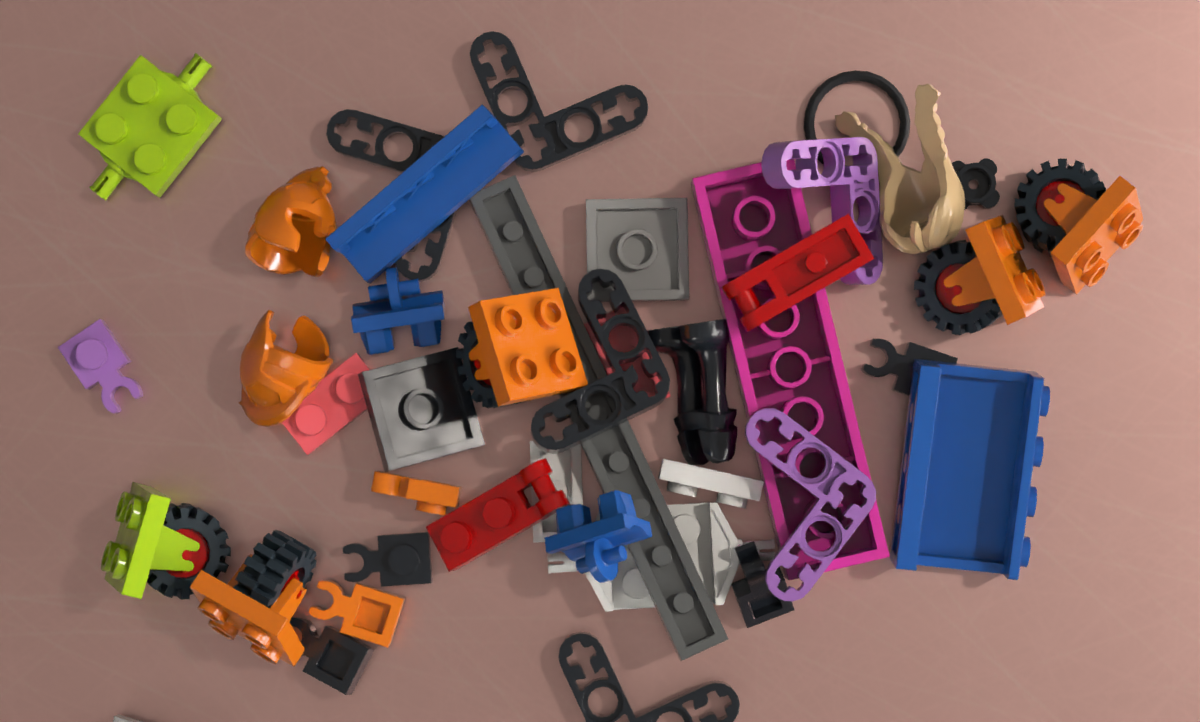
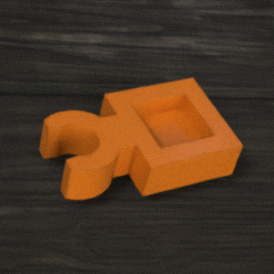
(430, 495)
(366, 614)

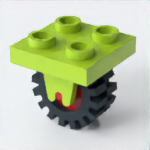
(162, 545)

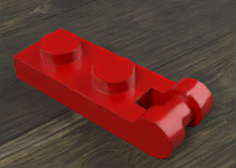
(800, 271)
(496, 516)

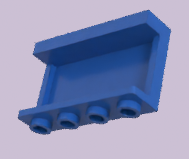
(968, 468)

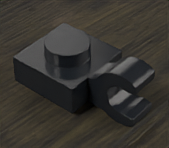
(752, 595)

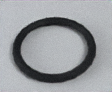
(864, 76)

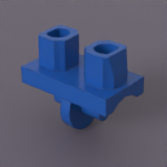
(394, 306)
(601, 543)

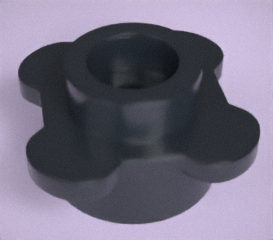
(984, 174)

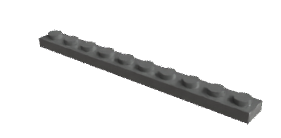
(614, 453)

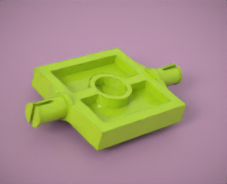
(150, 126)

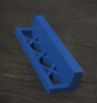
(425, 194)

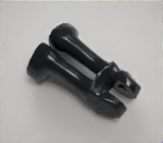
(702, 415)

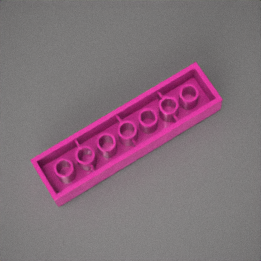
(786, 361)

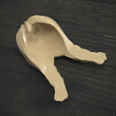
(915, 206)

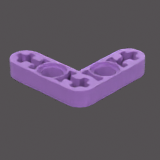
(846, 185)
(823, 487)

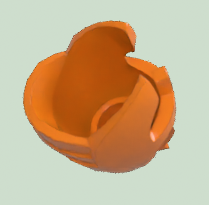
(294, 225)
(280, 380)

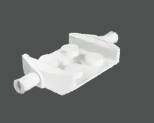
(708, 543)

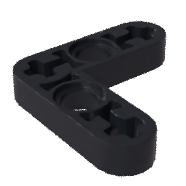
(551, 127)
(422, 142)
(616, 385)
(600, 660)

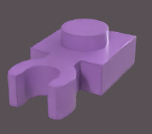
(98, 359)

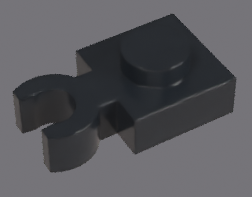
(902, 365)
(399, 559)
(333, 656)

